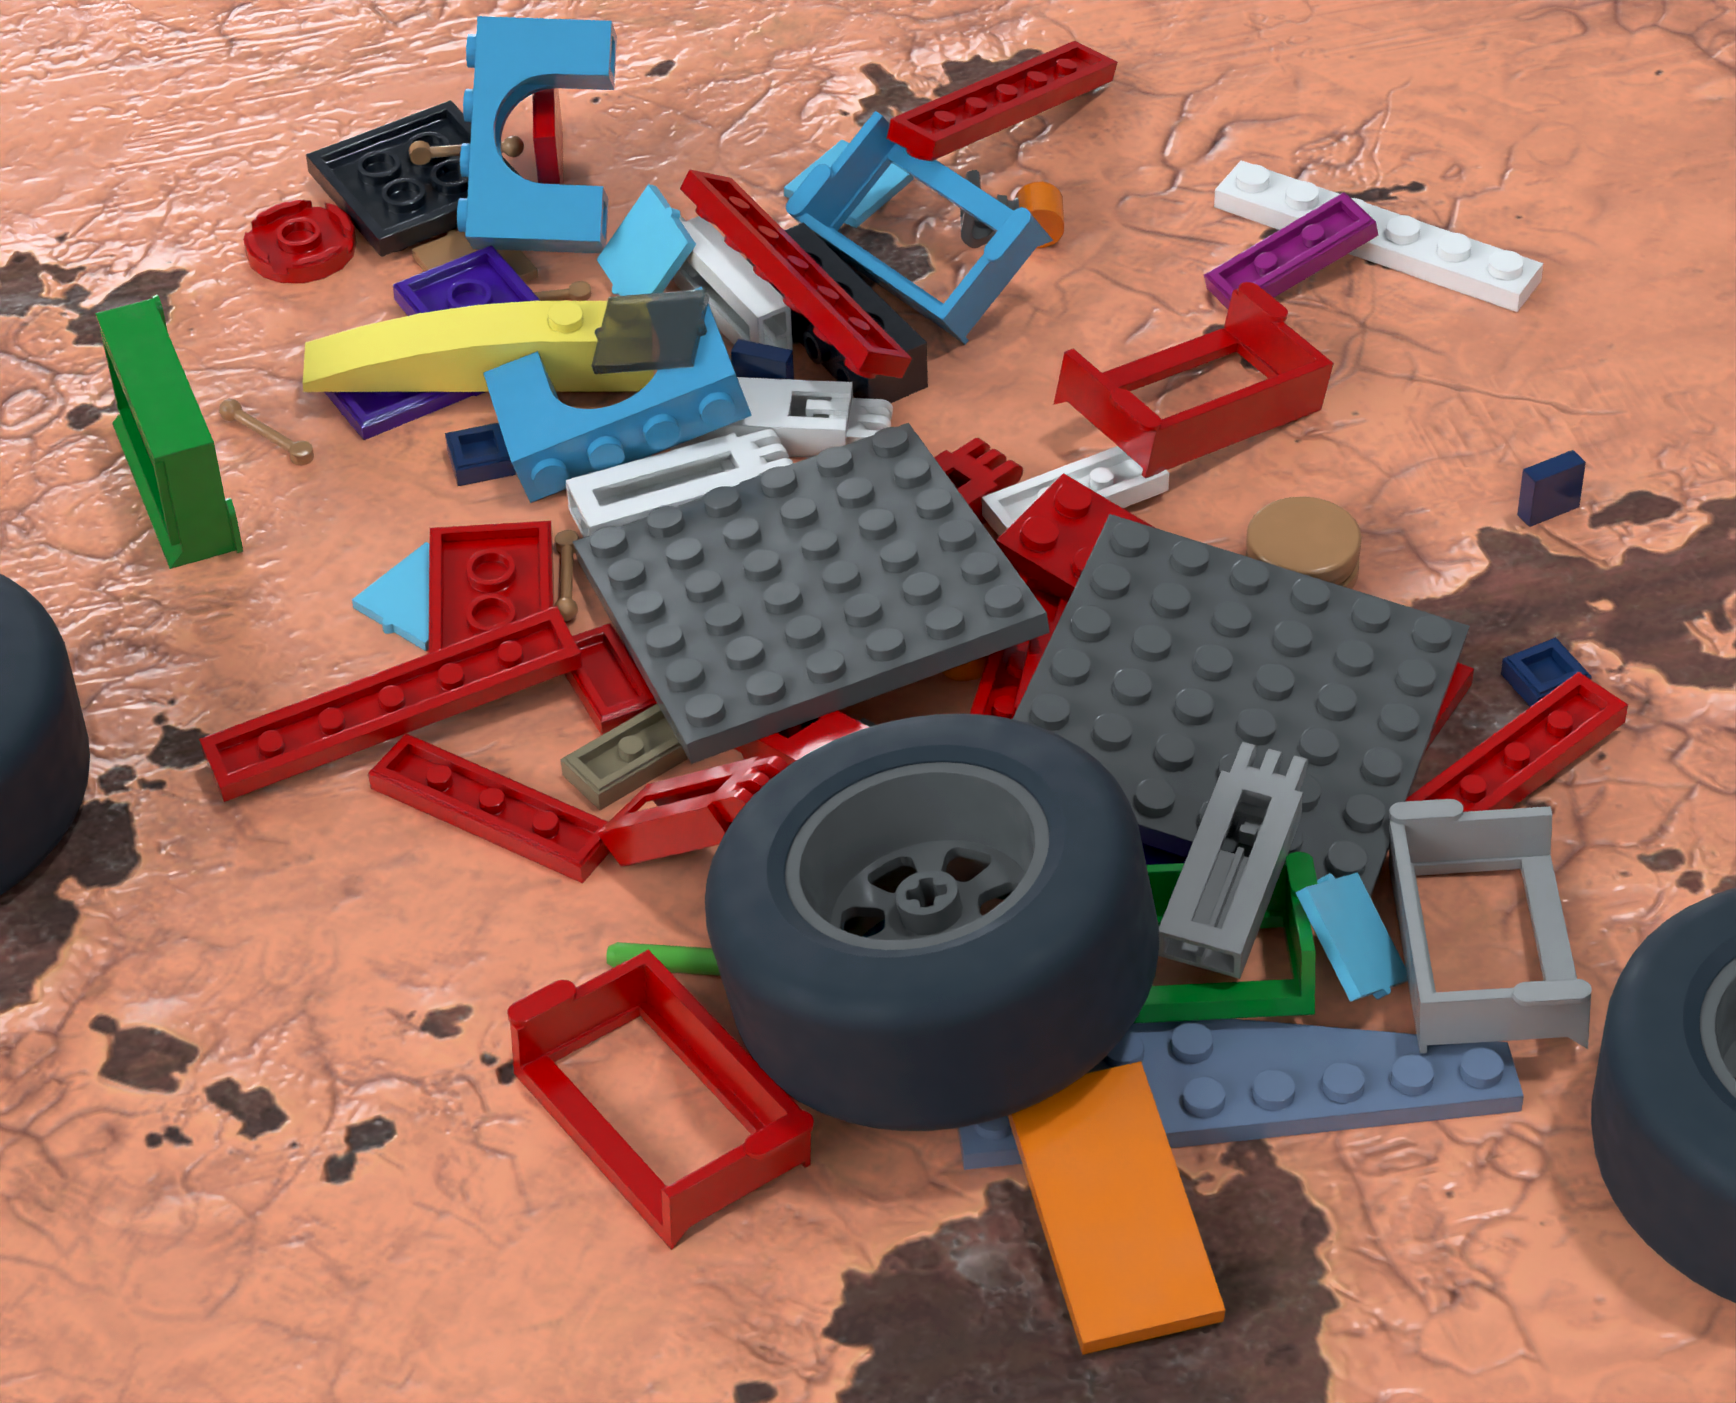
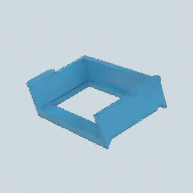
(835, 191)

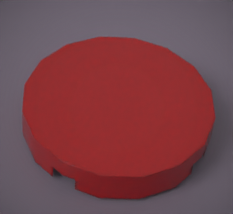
(300, 242)

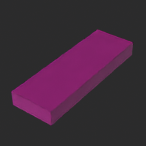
(1296, 250)

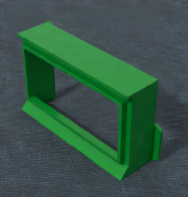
(152, 392)
(1244, 998)

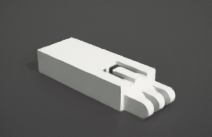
(739, 299)
(806, 414)
(670, 478)

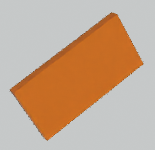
(1115, 1211)

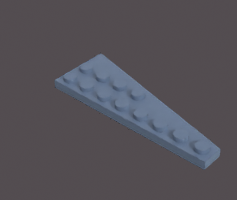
(1286, 1080)

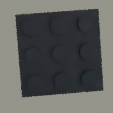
(385, 191)

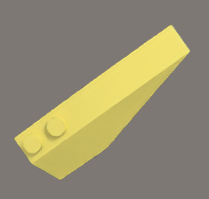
(457, 345)

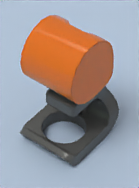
(1040, 198)

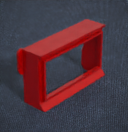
(1254, 330)
(569, 1017)

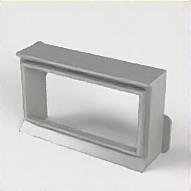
(1443, 839)

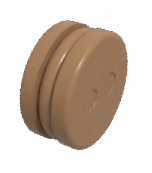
(1307, 538)

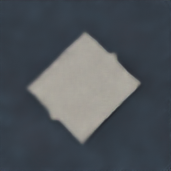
(650, 331)

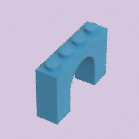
(511, 63)
(562, 442)

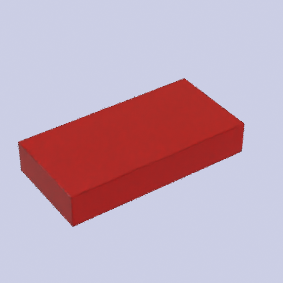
(608, 679)

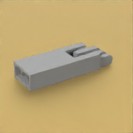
(1223, 893)

